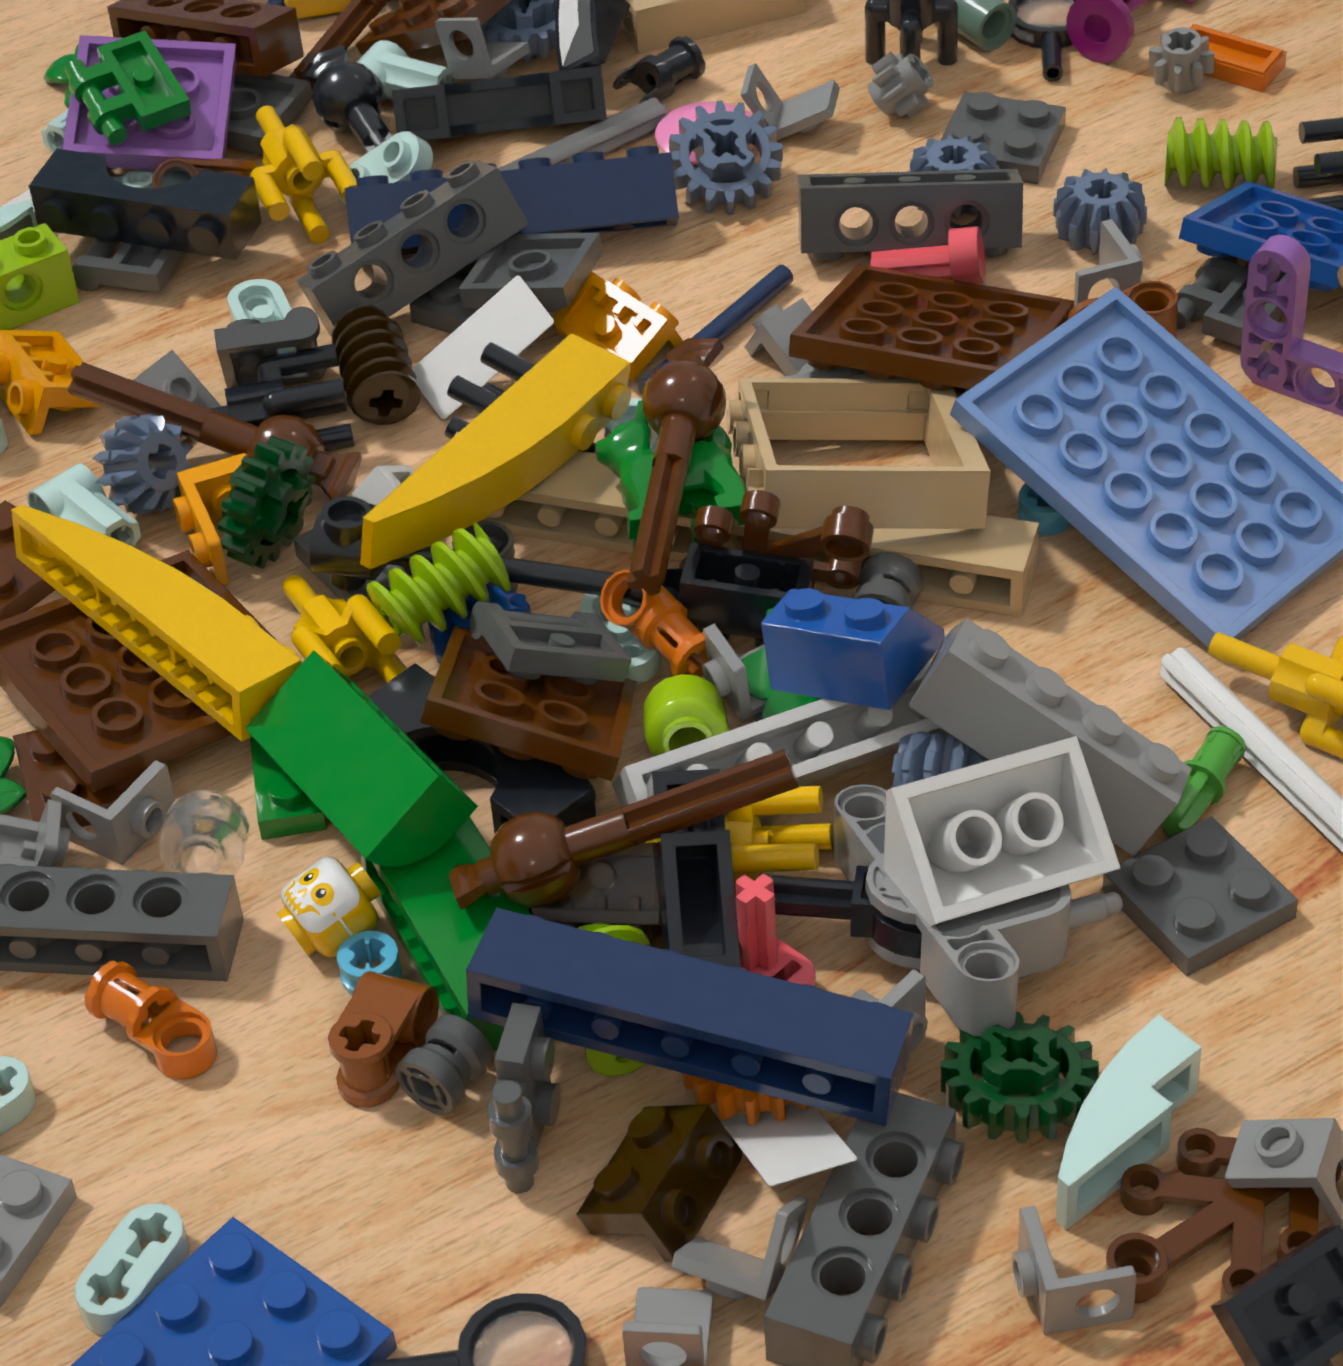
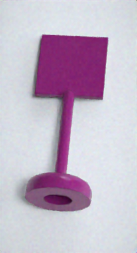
(1102, 27)

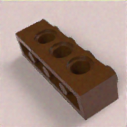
(263, 33)

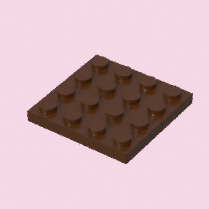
(923, 327)
(96, 696)

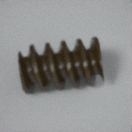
(375, 366)

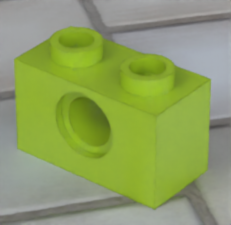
(34, 277)

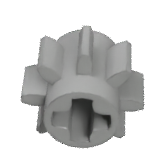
(1181, 60)
(900, 84)

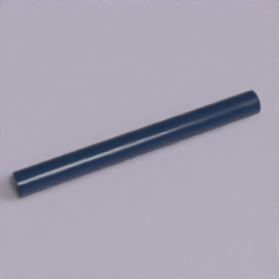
(740, 310)

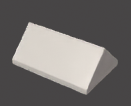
(996, 832)

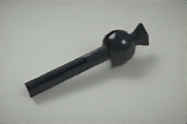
(347, 96)

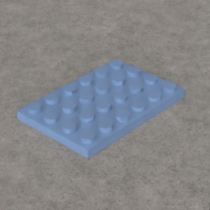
(1162, 467)

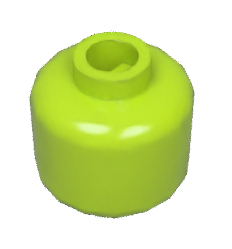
(682, 713)

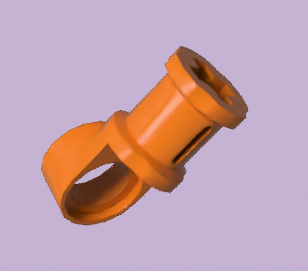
(677, 639)
(167, 1018)

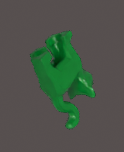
(708, 482)

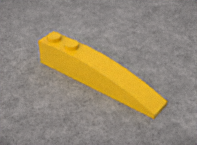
(502, 451)
(160, 616)

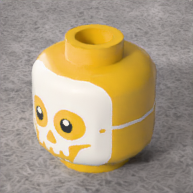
(328, 905)

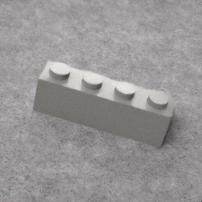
(1010, 704)

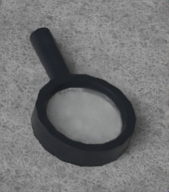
(1044, 27)
(513, 1332)

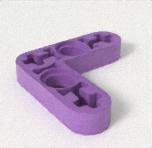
(1291, 357)

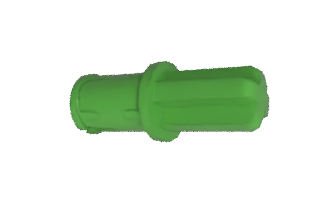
(1207, 778)

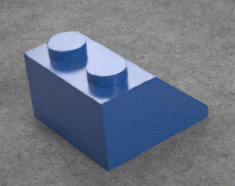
(846, 647)

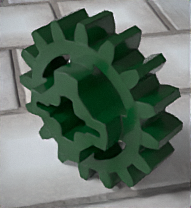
(266, 502)
(1018, 1078)

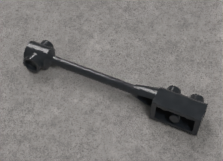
(715, 585)

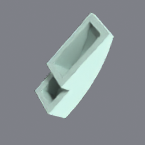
(1126, 1117)

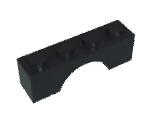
(501, 103)
(201, 216)
(518, 784)

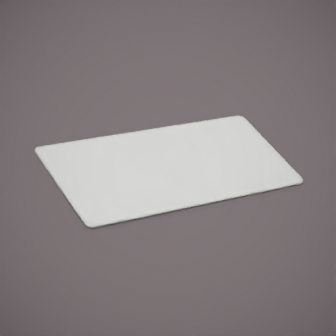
(508, 319)
(789, 1147)

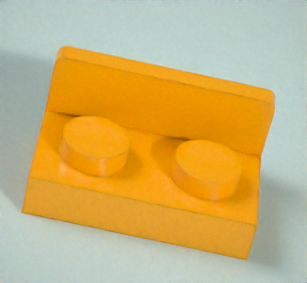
(618, 322)
(37, 376)

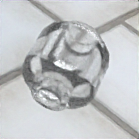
(204, 834)

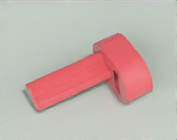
(960, 259)
(758, 943)

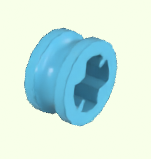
(1048, 518)
(364, 947)

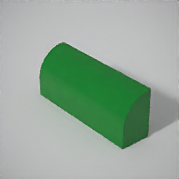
(359, 766)
(432, 926)

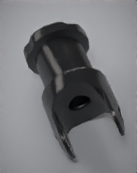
(663, 72)

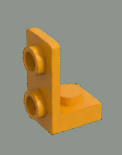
(200, 509)

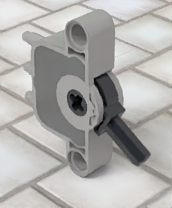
(966, 961)

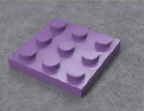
(207, 78)

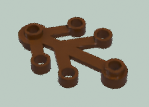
(843, 537)
(1222, 1211)

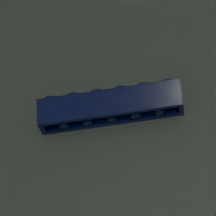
(560, 198)
(693, 1015)

